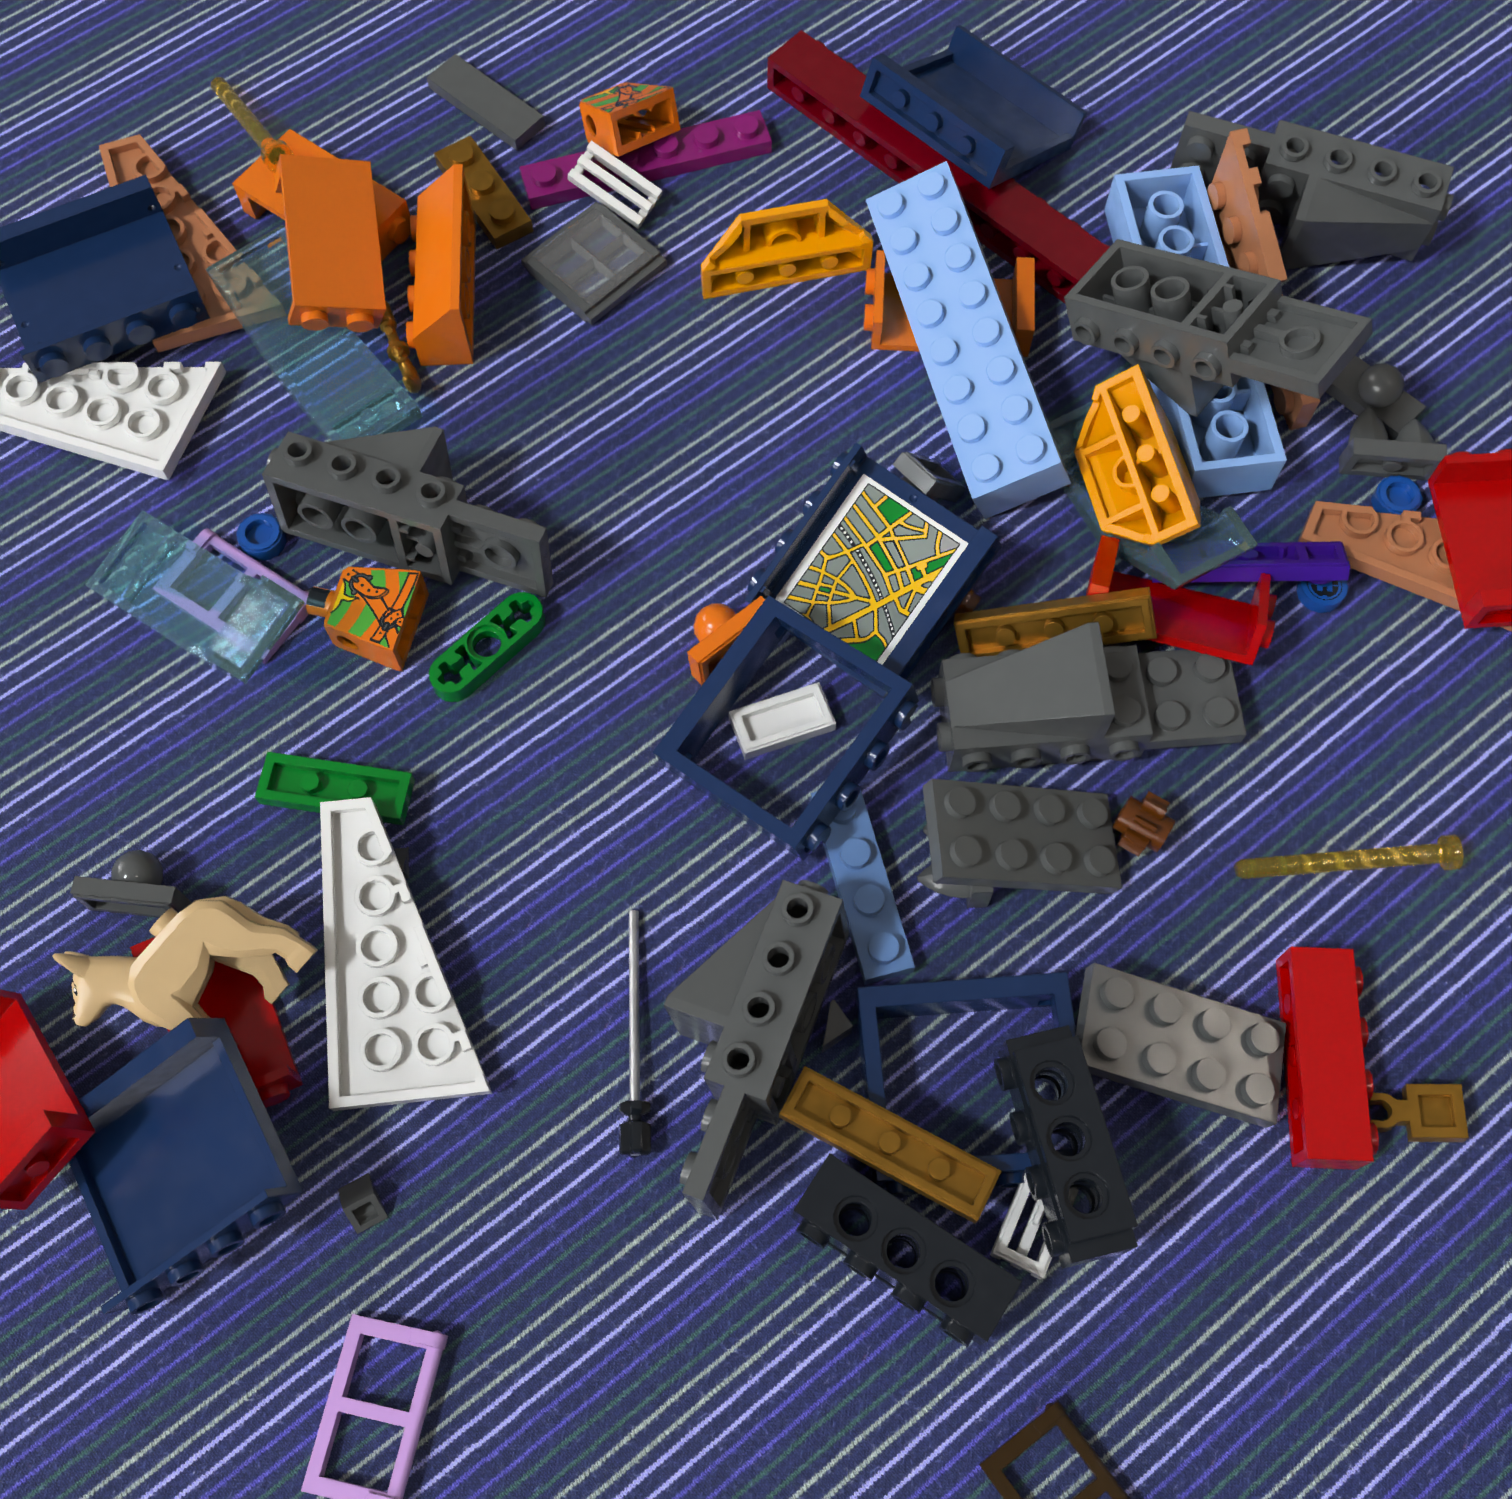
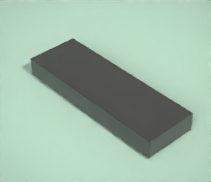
(486, 102)

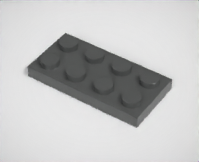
(1020, 837)
(1181, 1045)

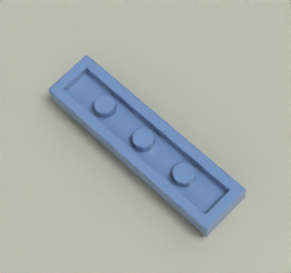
(867, 896)

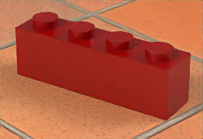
(1325, 1059)

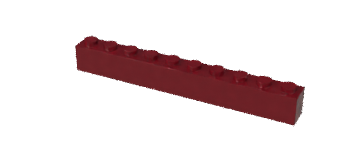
(1004, 217)

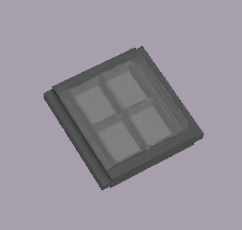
(594, 262)

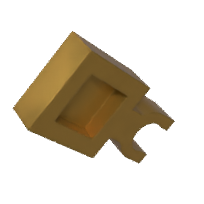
(1427, 1111)

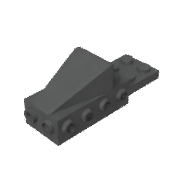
(1326, 206)
(1208, 325)
(400, 507)
(1080, 703)
(757, 1015)

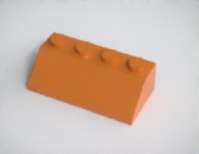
(443, 273)

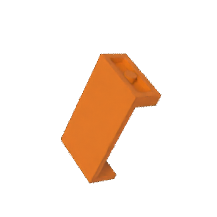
(257, 194)
(331, 242)
(891, 325)

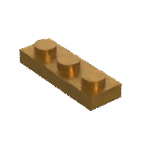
(491, 199)

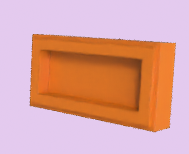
(716, 630)

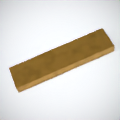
(1120, 614)
(890, 1144)

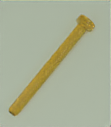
(270, 147)
(1446, 852)

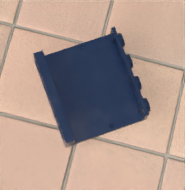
(95, 279)

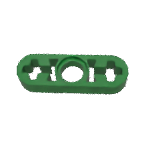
(503, 614)

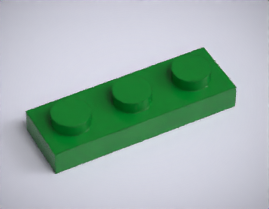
(306, 782)

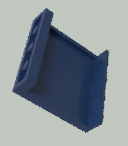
(975, 108)
(179, 1162)

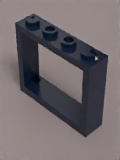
(727, 684)
(949, 998)

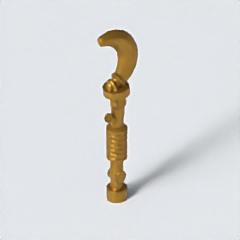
(399, 352)

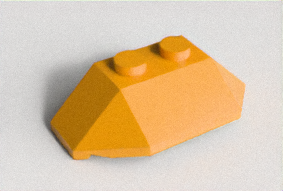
(785, 248)
(1135, 464)

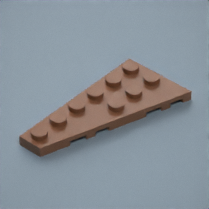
(194, 231)
(1252, 244)
(1387, 546)

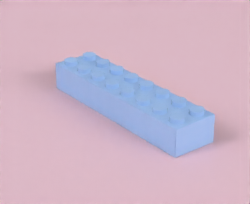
(967, 342)
(1235, 437)

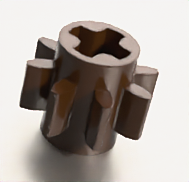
(1143, 823)

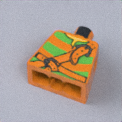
(614, 119)
(372, 612)

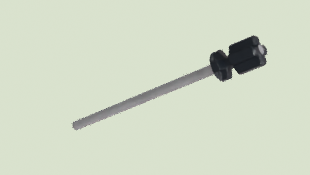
(634, 1134)

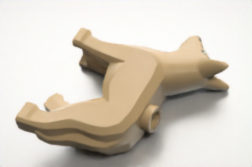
(174, 969)

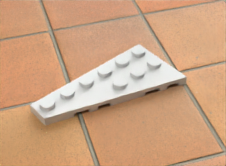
(112, 411)
(387, 998)

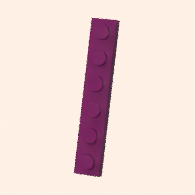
(676, 154)

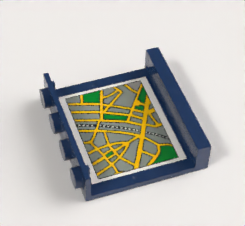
(876, 564)

